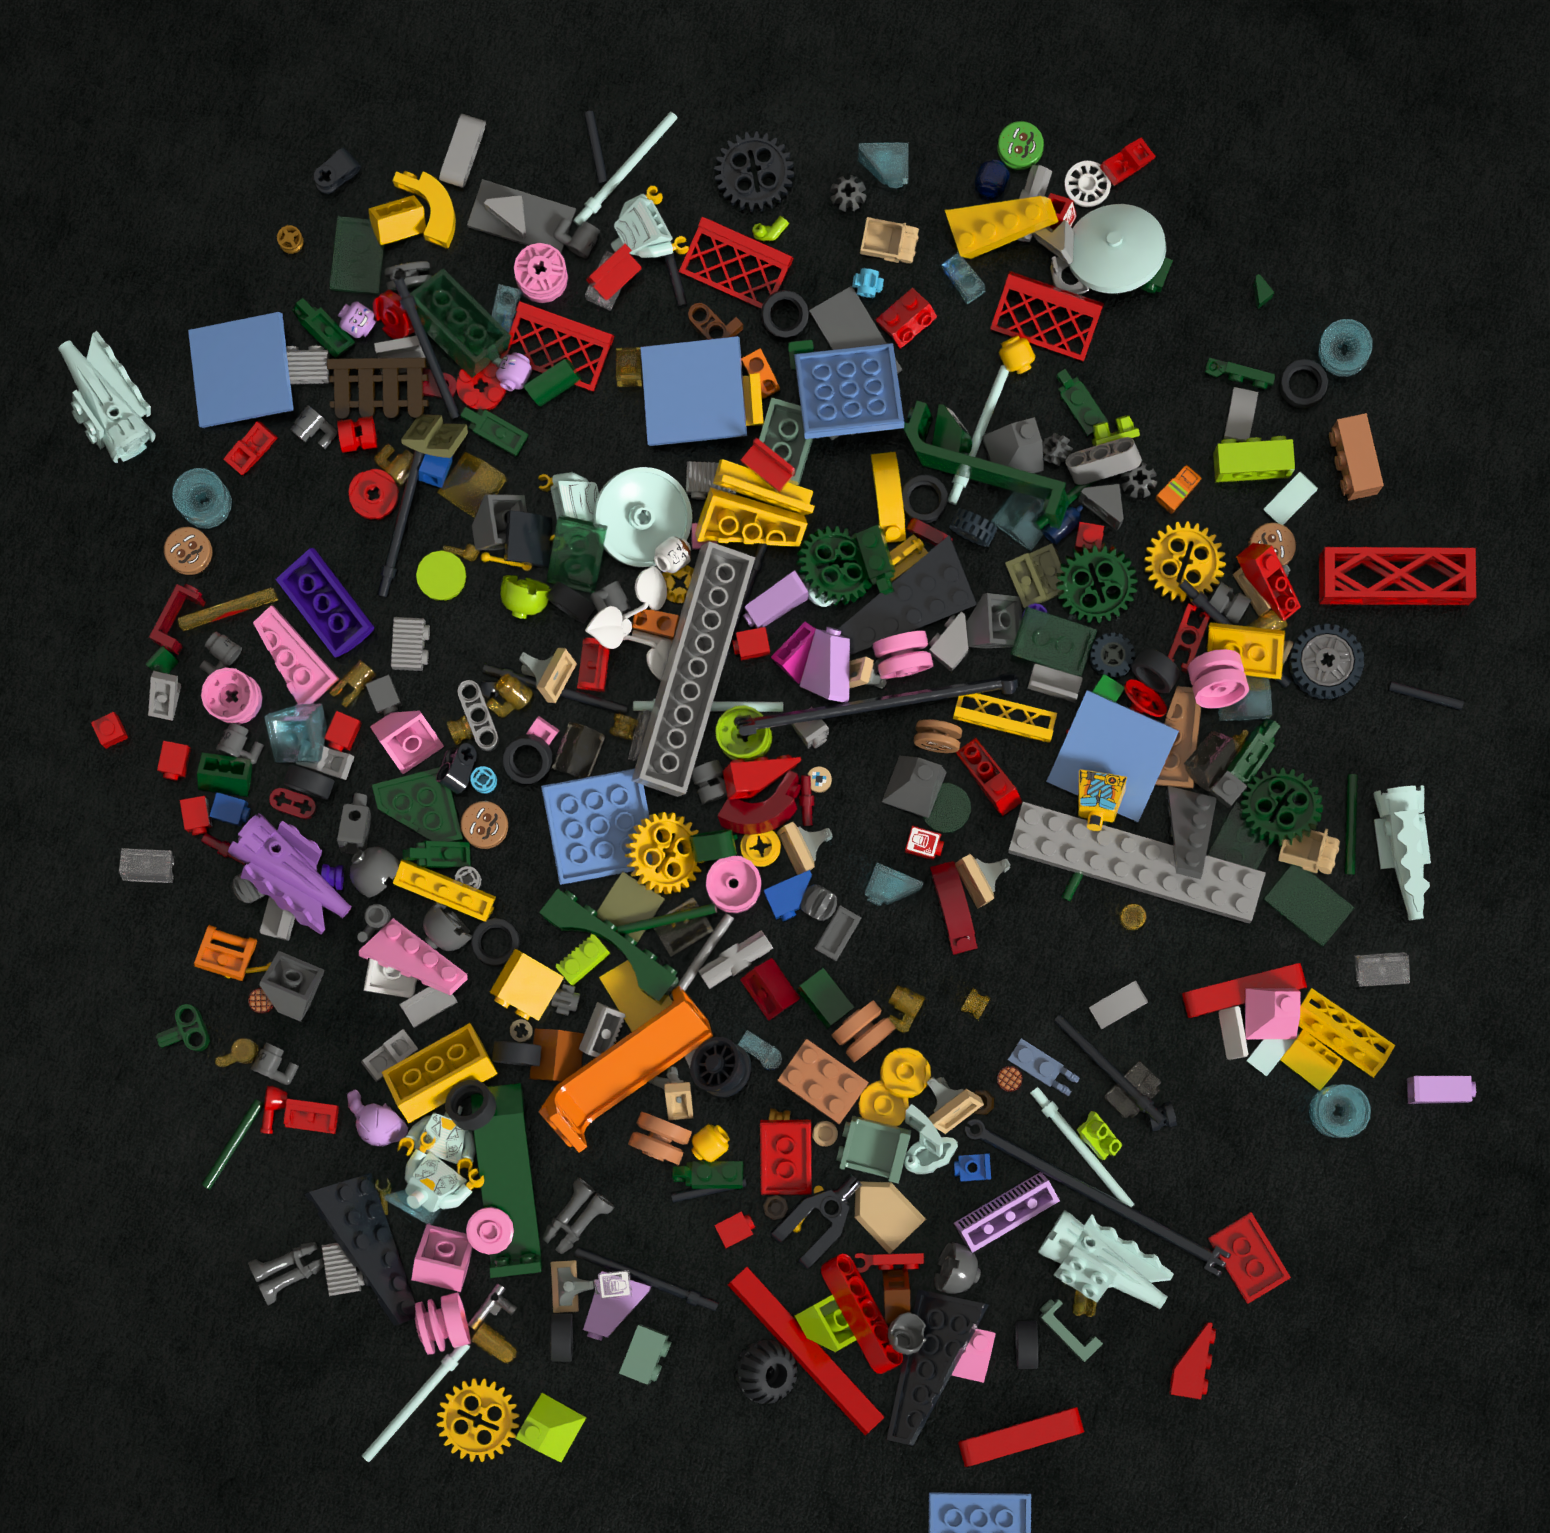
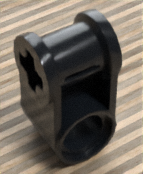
(338, 168)
(457, 767)

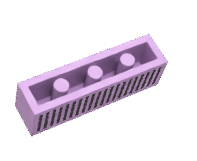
(1006, 1212)

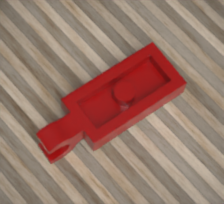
(886, 1261)

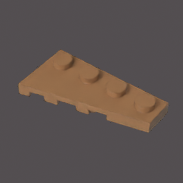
(1185, 717)

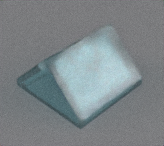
(1017, 518)

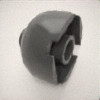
(371, 869)
(445, 929)
(958, 1269)

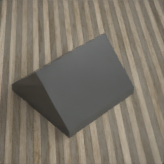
(1105, 503)

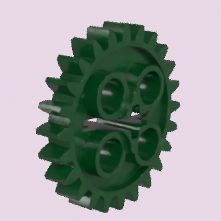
(829, 545)
(1117, 575)
(1301, 817)

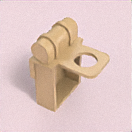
(889, 240)
(1312, 853)

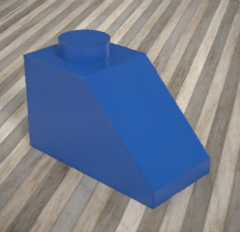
(787, 895)

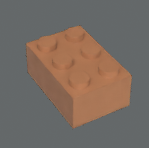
(1356, 457)
(822, 1081)

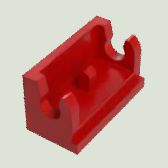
(593, 666)
(311, 1116)

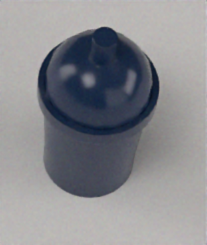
(1070, 522)

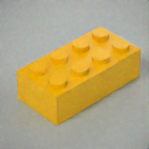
(429, 1075)

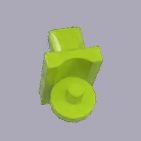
(1125, 429)
(1099, 1136)

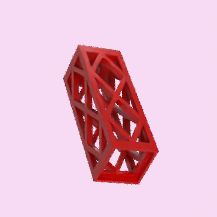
(1383, 555)

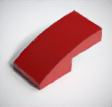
(1127, 161)
(250, 448)

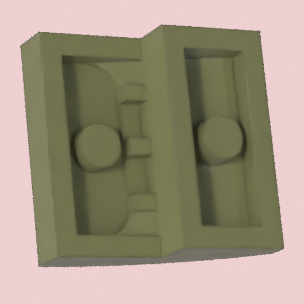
(433, 437)
(1036, 575)
(629, 903)

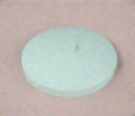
(1117, 248)
(641, 513)

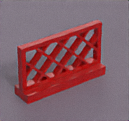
(744, 244)
(1053, 295)
(566, 326)

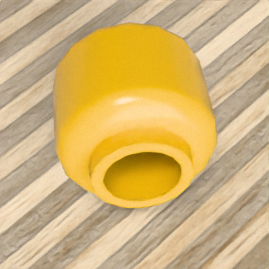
(1017, 354)
(710, 1143)

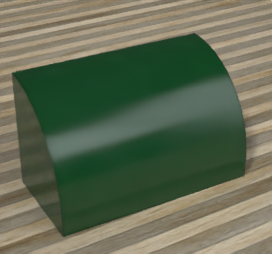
(552, 382)
(224, 774)
(825, 998)

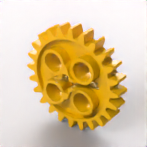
(1163, 555)
(646, 842)
(469, 1441)

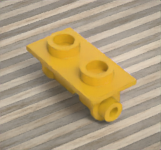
(907, 555)

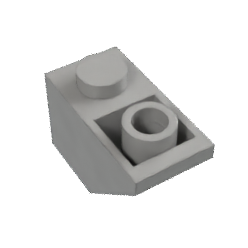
(952, 644)
(812, 732)

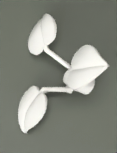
(612, 627)

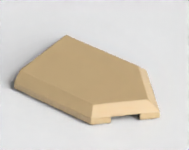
(886, 1213)

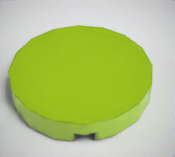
(441, 575)

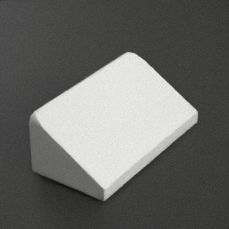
(1233, 1033)

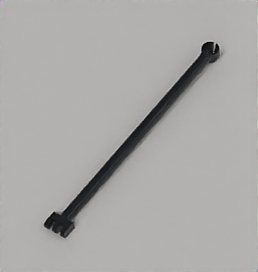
(747, 725)
(1101, 1197)

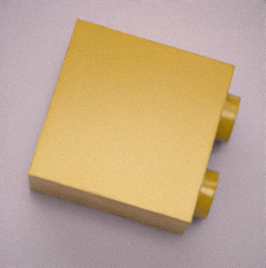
(526, 985)

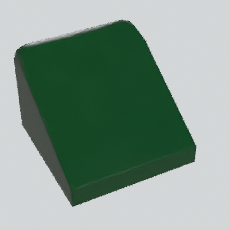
(1262, 291)
(799, 347)
(162, 661)

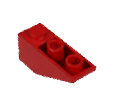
(1268, 578)
(989, 777)
(749, 778)
(1190, 1369)

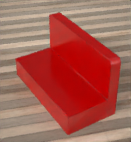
(614, 273)
(768, 465)

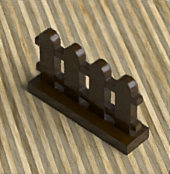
(366, 384)

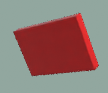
(785, 1157)
(1252, 1261)

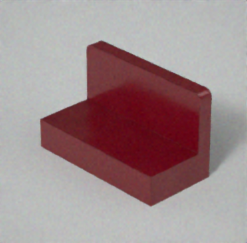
(770, 988)

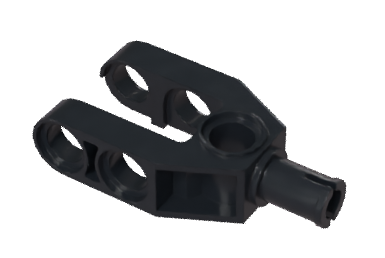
(818, 1201)

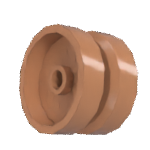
(861, 1028)
(659, 1139)

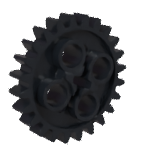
(732, 175)

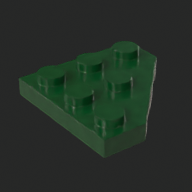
(420, 805)

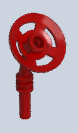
(1143, 700)

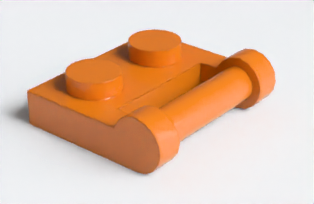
(224, 960)

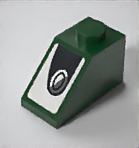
(950, 432)

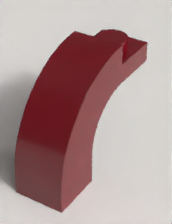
(762, 816)
(954, 907)

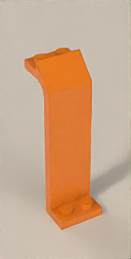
(625, 1068)

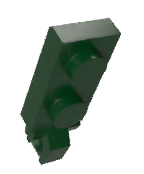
(323, 328)
(1238, 372)
(1079, 402)
(495, 430)
(877, 558)
(1254, 751)
(439, 854)
(710, 1174)

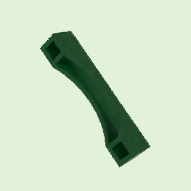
(570, 916)

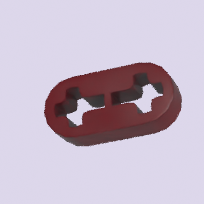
(925, 532)
(295, 798)

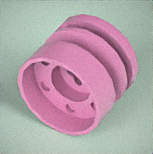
(546, 285)
(218, 700)
(442, 1323)

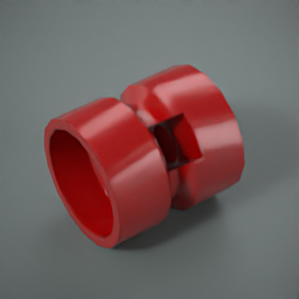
(348, 434)

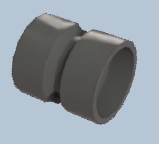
(1229, 604)
(705, 774)

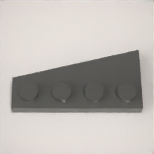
(1190, 828)

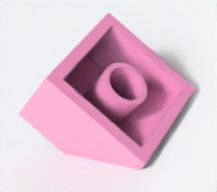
(442, 1258)

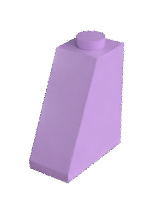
(776, 601)
(828, 665)
(1440, 1089)
(609, 1313)

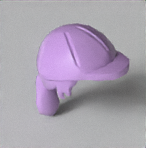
(376, 1123)

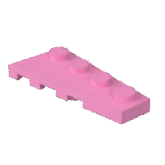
(299, 664)
(413, 957)

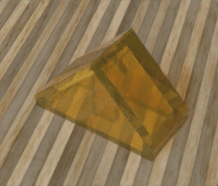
(628, 367)

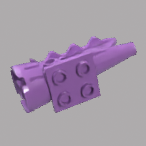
(285, 868)

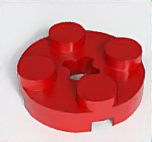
(390, 311)
(473, 397)
(378, 507)

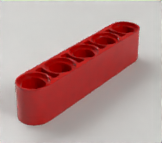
(1233, 992)
(860, 1312)
(1021, 1437)

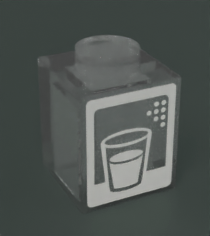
(613, 1284)

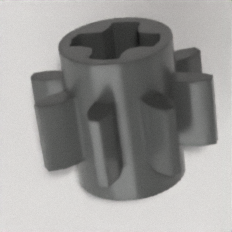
(1056, 449)
(566, 999)

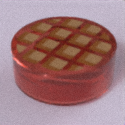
(259, 1001)
(1009, 1079)

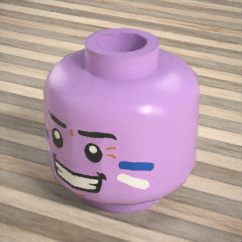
(356, 319)
(514, 371)

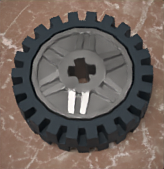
(1342, 671)

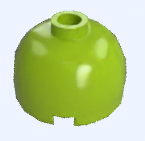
(523, 596)

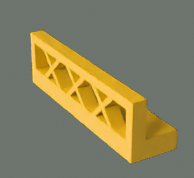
(748, 483)
(1004, 724)
(444, 890)
(1341, 1035)

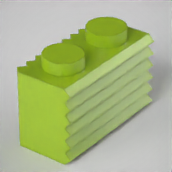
(582, 959)

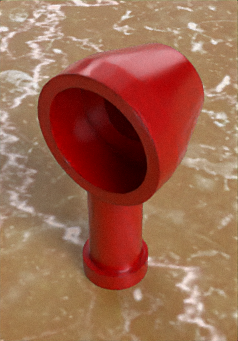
(274, 1100)

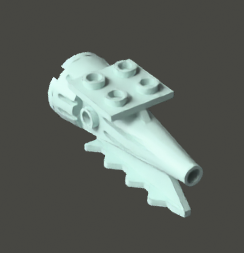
(107, 400)
(1404, 842)
(1098, 1259)

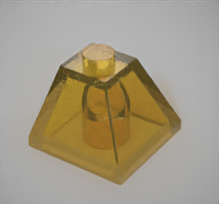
(470, 483)

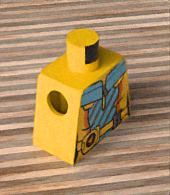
(1099, 797)

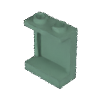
(874, 1148)
(1084, 1351)

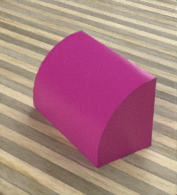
(794, 652)

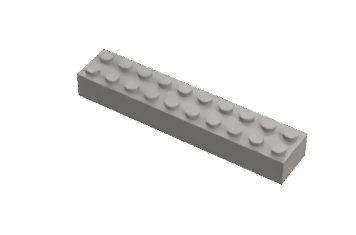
(693, 669)
(1134, 863)

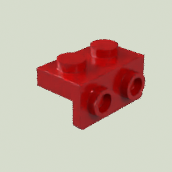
(906, 317)

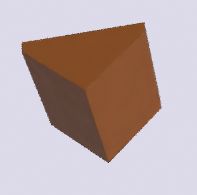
(558, 1054)

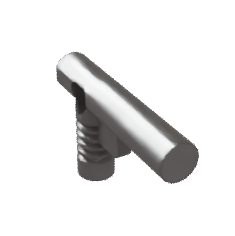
(492, 1307)

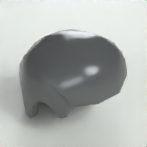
(906, 1333)

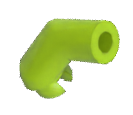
(769, 233)

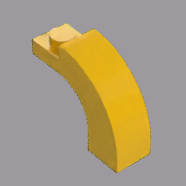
(442, 218)
(889, 496)

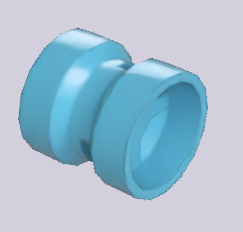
(486, 783)

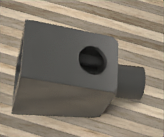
(354, 834)

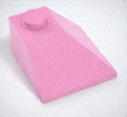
(407, 738)
(1272, 1013)
(976, 1356)

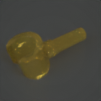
(469, 552)
(1239, 740)
(383, 1192)

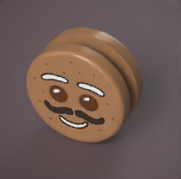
(1277, 536)
(188, 550)
(937, 736)
(484, 824)

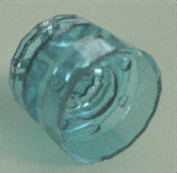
(1348, 333)
(196, 486)
(1352, 1117)

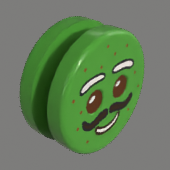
(1020, 145)

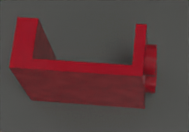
(169, 613)

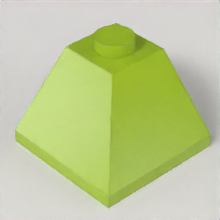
(826, 1325)
(550, 1427)

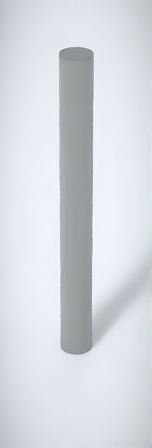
(705, 952)

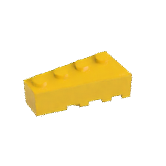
(995, 224)
(744, 520)

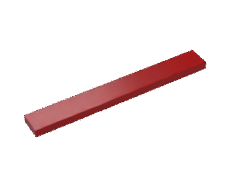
(806, 1351)

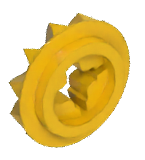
(678, 595)
(770, 853)

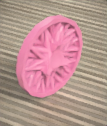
(490, 1230)

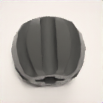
(840, 195)
(1132, 484)
(245, 890)
(818, 902)

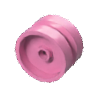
(902, 654)
(1218, 678)
(733, 899)

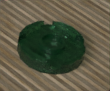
(949, 810)

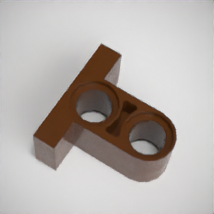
(712, 322)
(896, 1293)

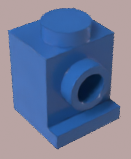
(983, 1167)

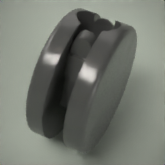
(409, 272)

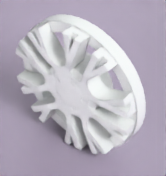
(1087, 184)

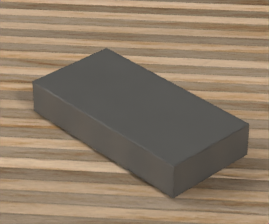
(838, 933)

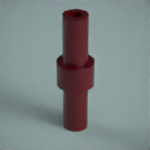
(806, 800)
(222, 847)

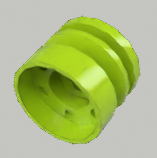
(736, 748)

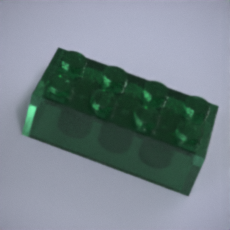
(459, 323)

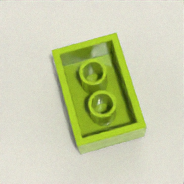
(1253, 459)

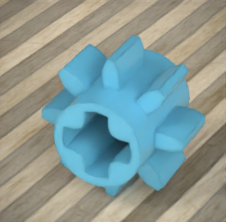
(867, 282)

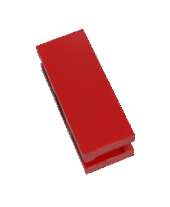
(1184, 628)

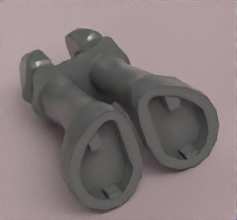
(596, 1206)
(263, 1270)

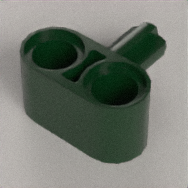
(713, 845)
(184, 1031)

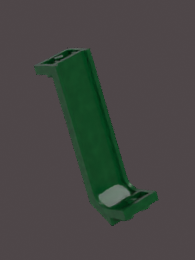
(984, 471)
(508, 1179)

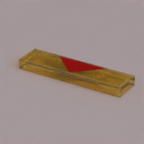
(227, 609)

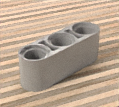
(462, 150)
(1103, 460)
(478, 703)

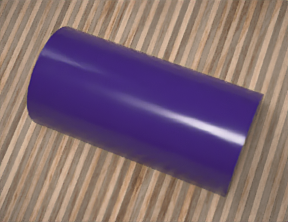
(325, 603)

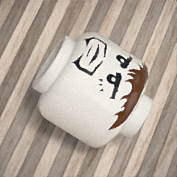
(672, 554)

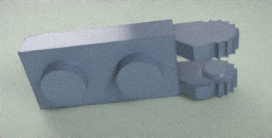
(1040, 1066)

